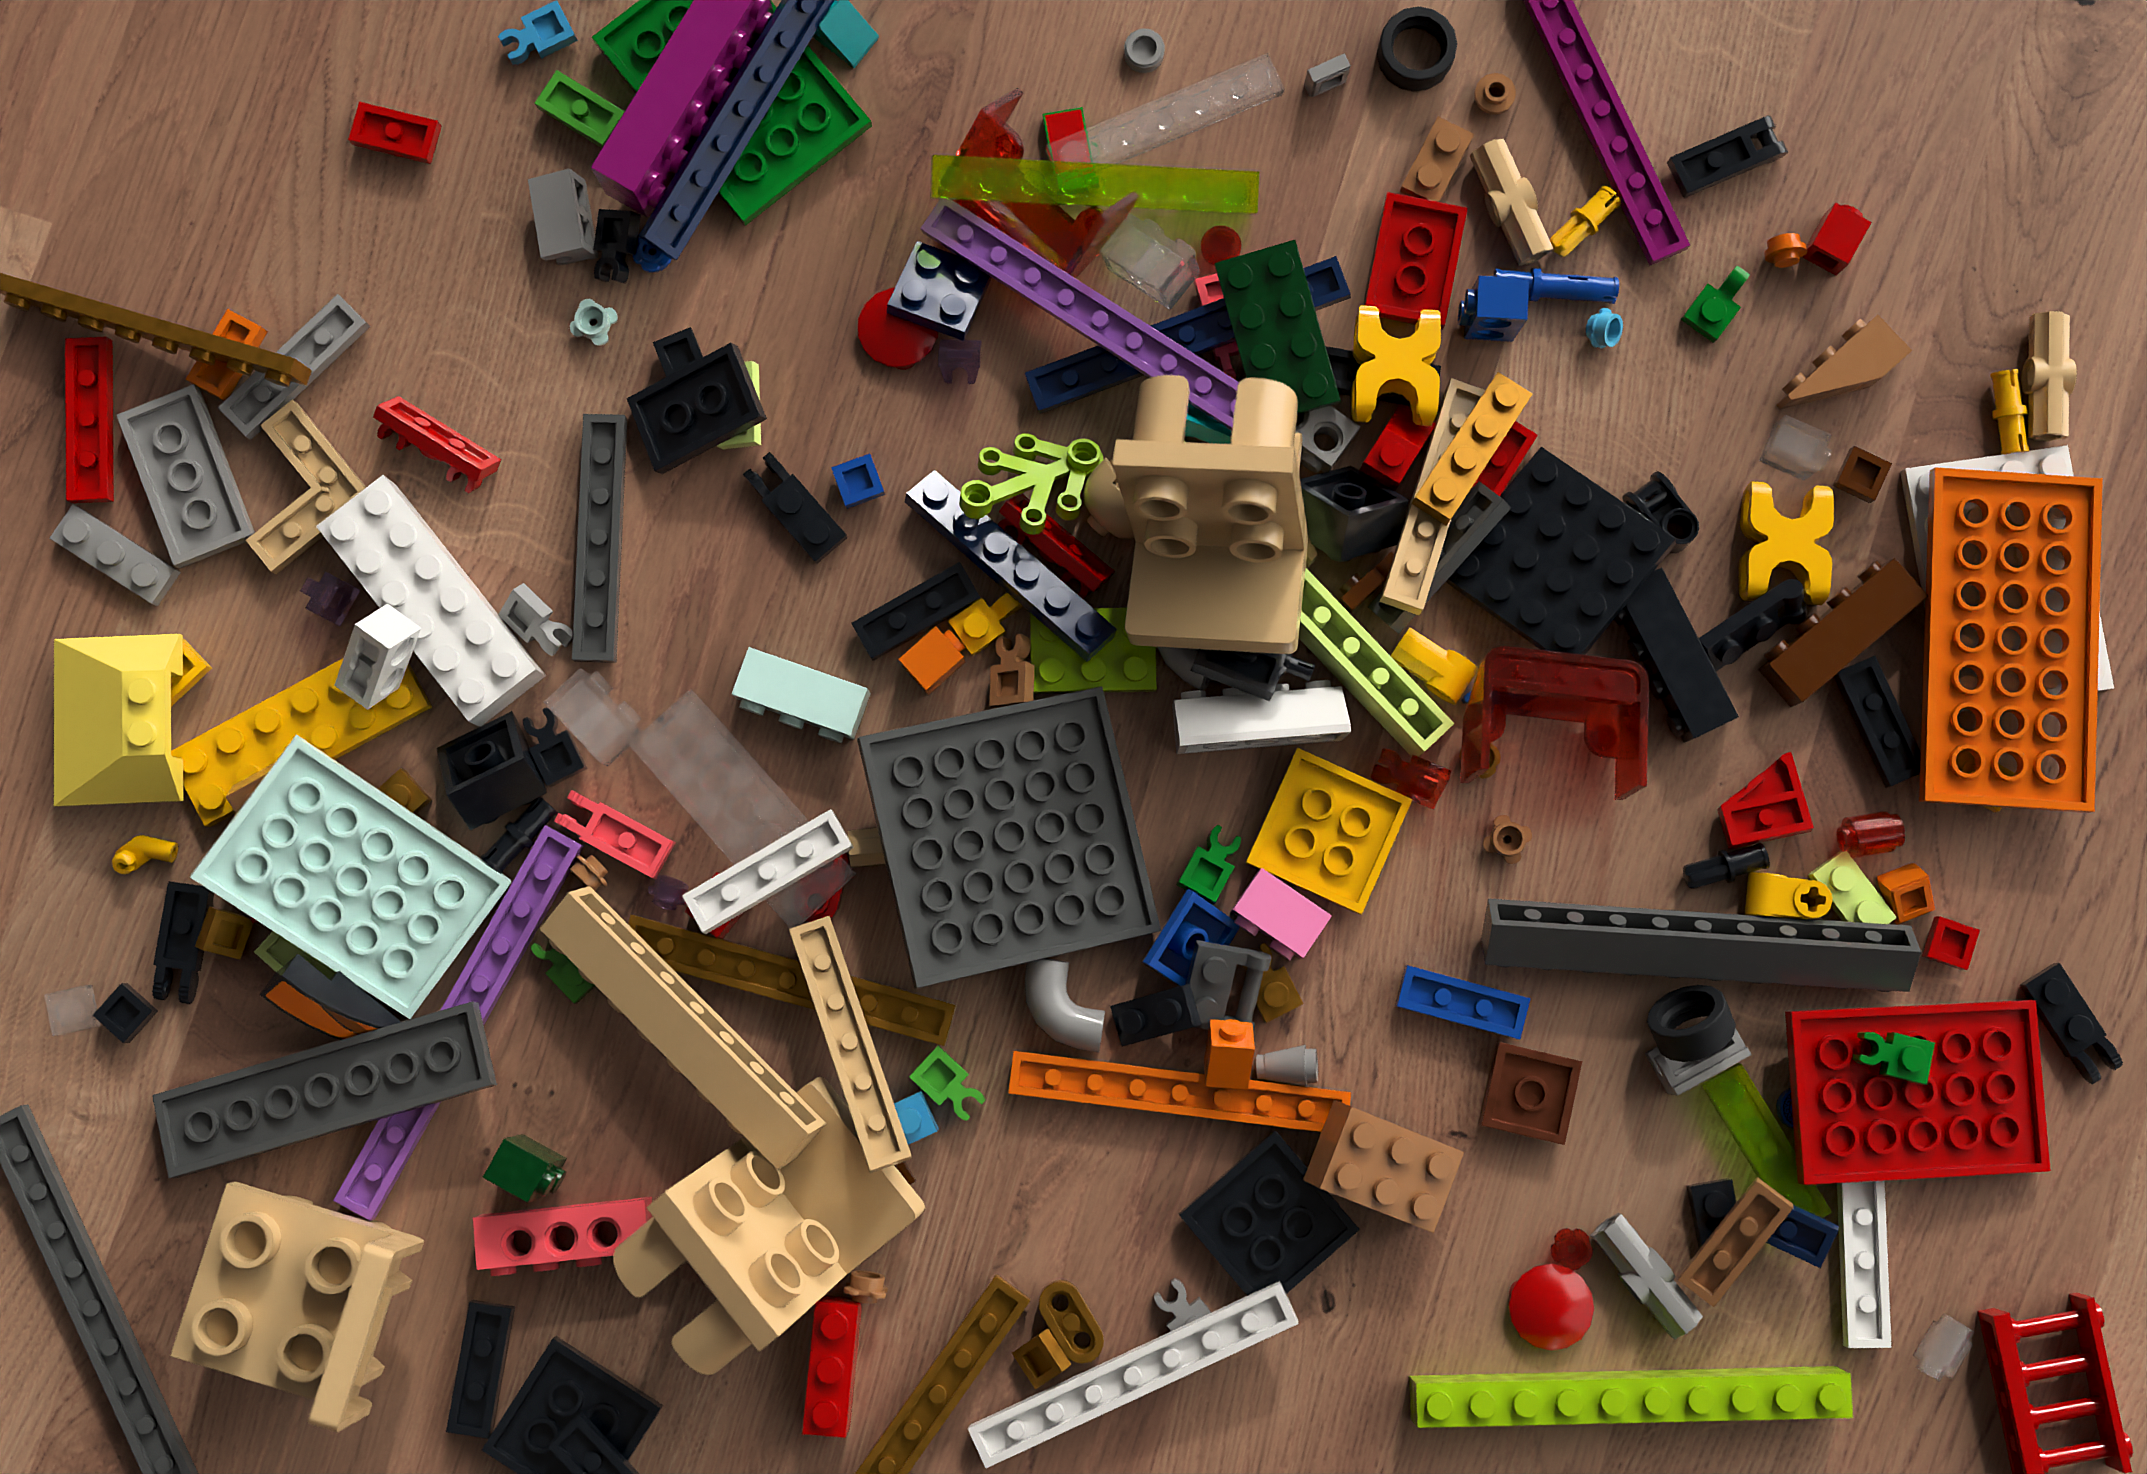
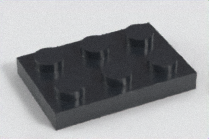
(696, 408)

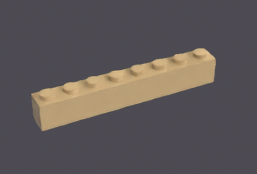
(682, 1027)

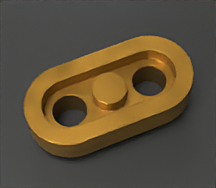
(1070, 1321)

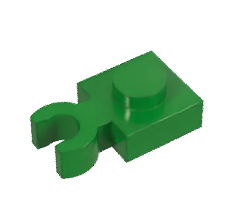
(1206, 870)
(1900, 1056)

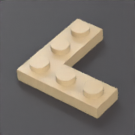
(324, 471)

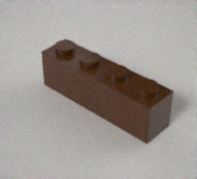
(1842, 632)

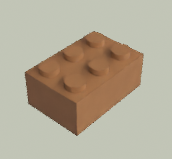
(1383, 1166)

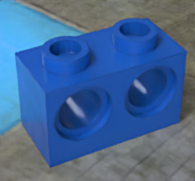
(1494, 308)

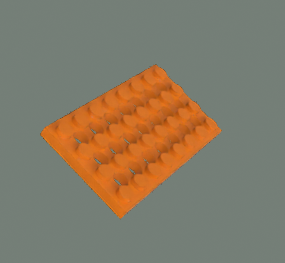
(2076, 625)

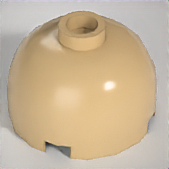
(1106, 503)

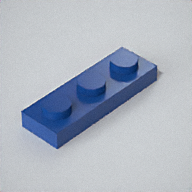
(1462, 1002)

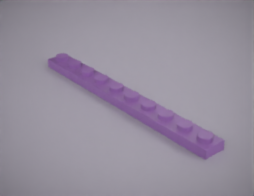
(1080, 307)
(480, 981)

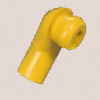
(140, 851)

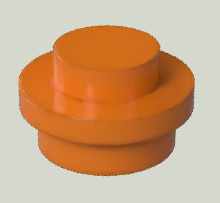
(1785, 250)

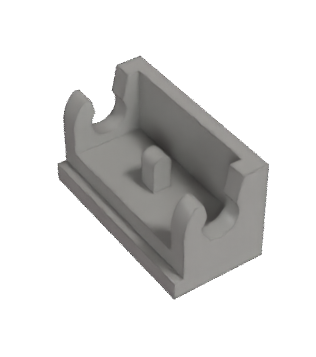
(562, 217)
(1682, 1076)

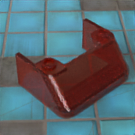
(1039, 227)
(1585, 689)

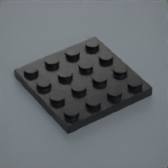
(1561, 557)

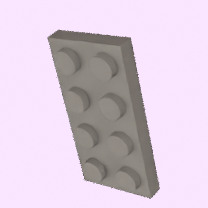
(186, 476)

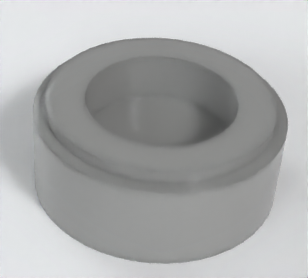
(1144, 50)

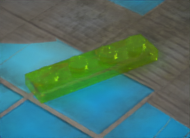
(1761, 1138)

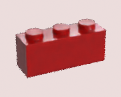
(832, 1367)

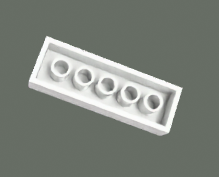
(413, 572)

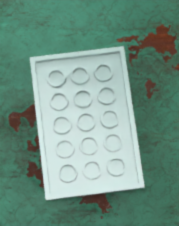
(351, 877)

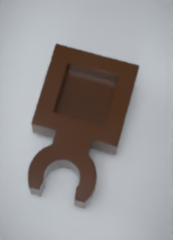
(1358, 589)

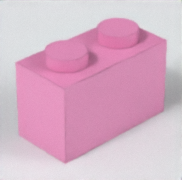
(1280, 915)

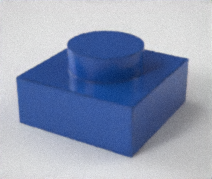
(858, 481)

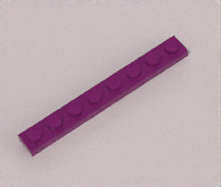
(1608, 128)

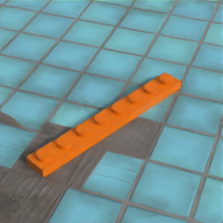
(1170, 1091)

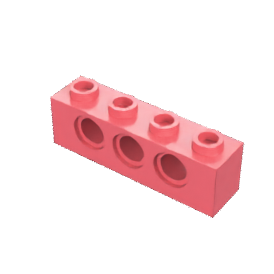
(496, 1233)

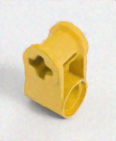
(1780, 896)

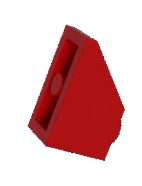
(1396, 448)

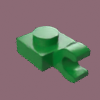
(1714, 308)

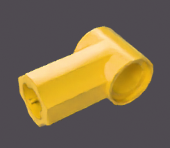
(1444, 672)

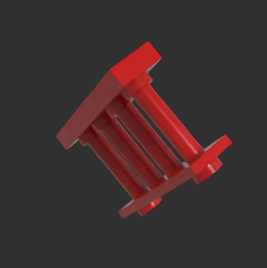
(2012, 1377)

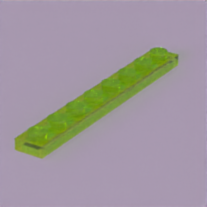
(1093, 184)

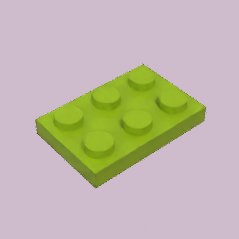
(1115, 667)

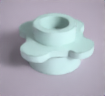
(585, 313)

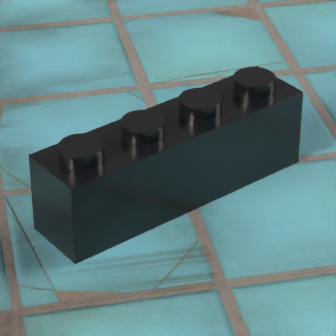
(1674, 660)

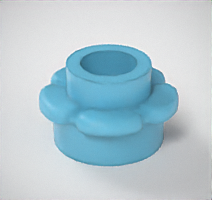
(1604, 328)

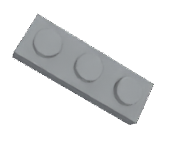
(115, 555)

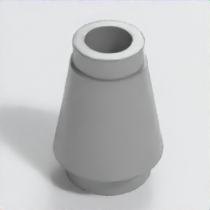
(1289, 1066)

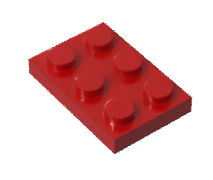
(1415, 257)

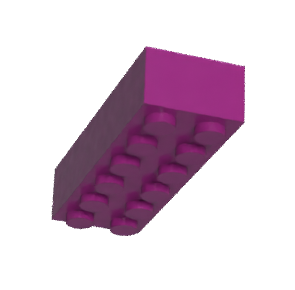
(678, 99)

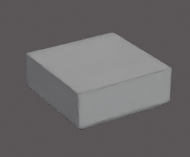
(1327, 75)

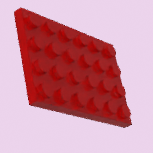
(1969, 1120)

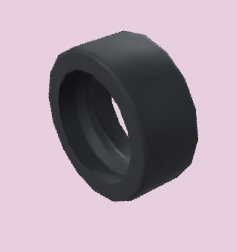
(1423, 19)
(1699, 1040)

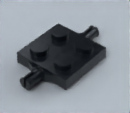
(1249, 671)

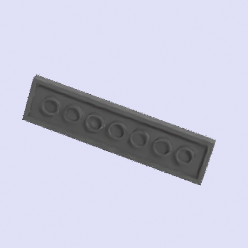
(324, 1090)

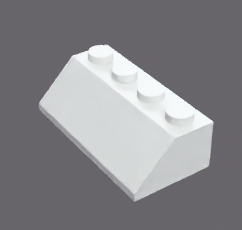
(1248, 721)

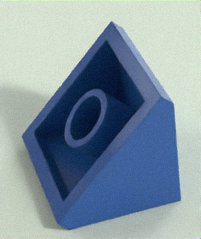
(1189, 921)

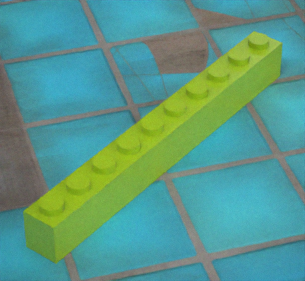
(1630, 1396)

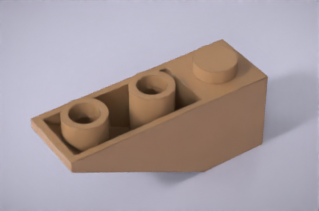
(1856, 365)

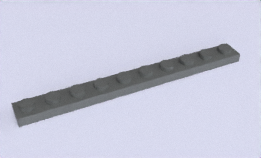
(90, 1297)

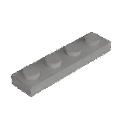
(314, 346)

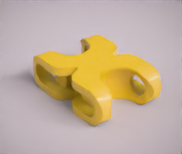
(1396, 365)
(1786, 542)

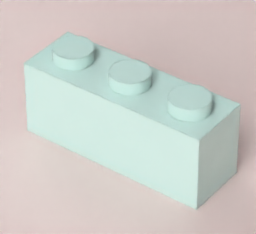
(800, 695)

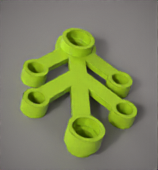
(1077, 460)

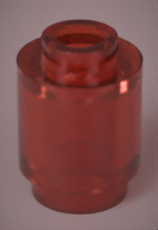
(1870, 834)

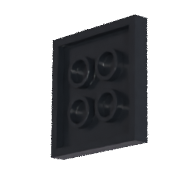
(1268, 1220)
(553, 1395)

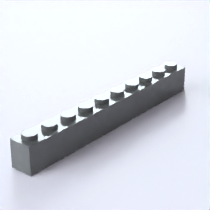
(1699, 945)

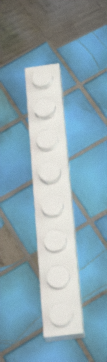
(1133, 1374)

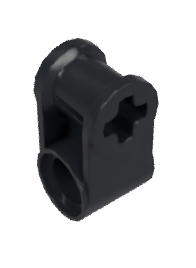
(1664, 508)

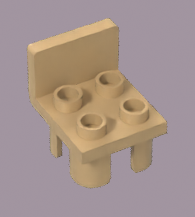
(1215, 522)
(768, 1235)
(295, 1299)

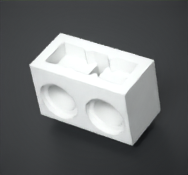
(377, 656)

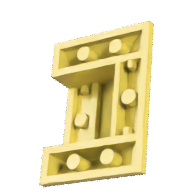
(115, 720)

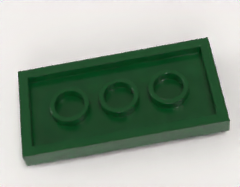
(1278, 323)

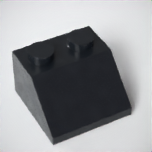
(1351, 513)
(490, 771)

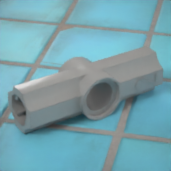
(1646, 1276)

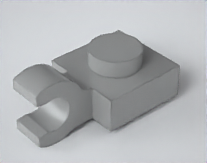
(531, 621)

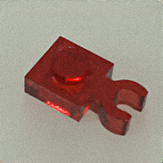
(1417, 779)

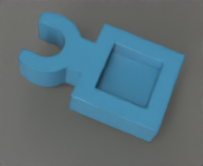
(544, 30)

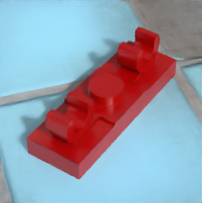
(435, 441)
(1058, 547)

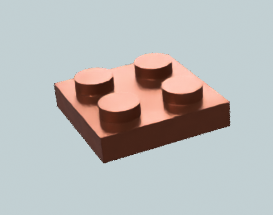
(1530, 1093)

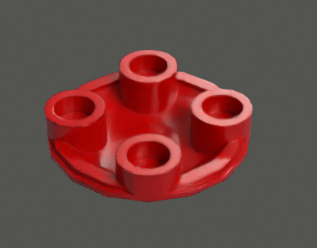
(890, 338)
(1551, 1306)

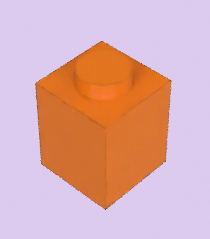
(933, 659)
(1229, 1054)

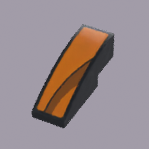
(325, 1004)

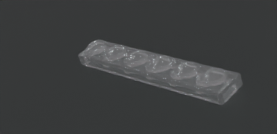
(1172, 115)

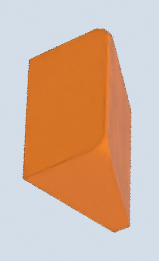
(1907, 892)

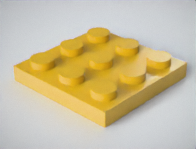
(1329, 831)

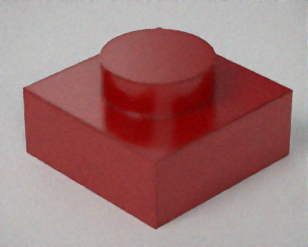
(1950, 943)

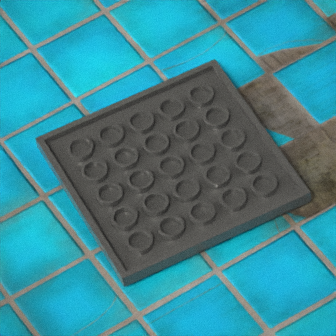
(1008, 836)

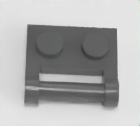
(1212, 977)

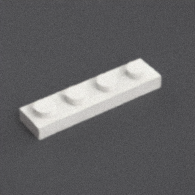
(767, 871)
(1864, 1264)

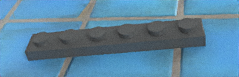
(599, 538)

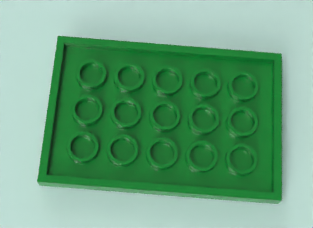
(797, 135)

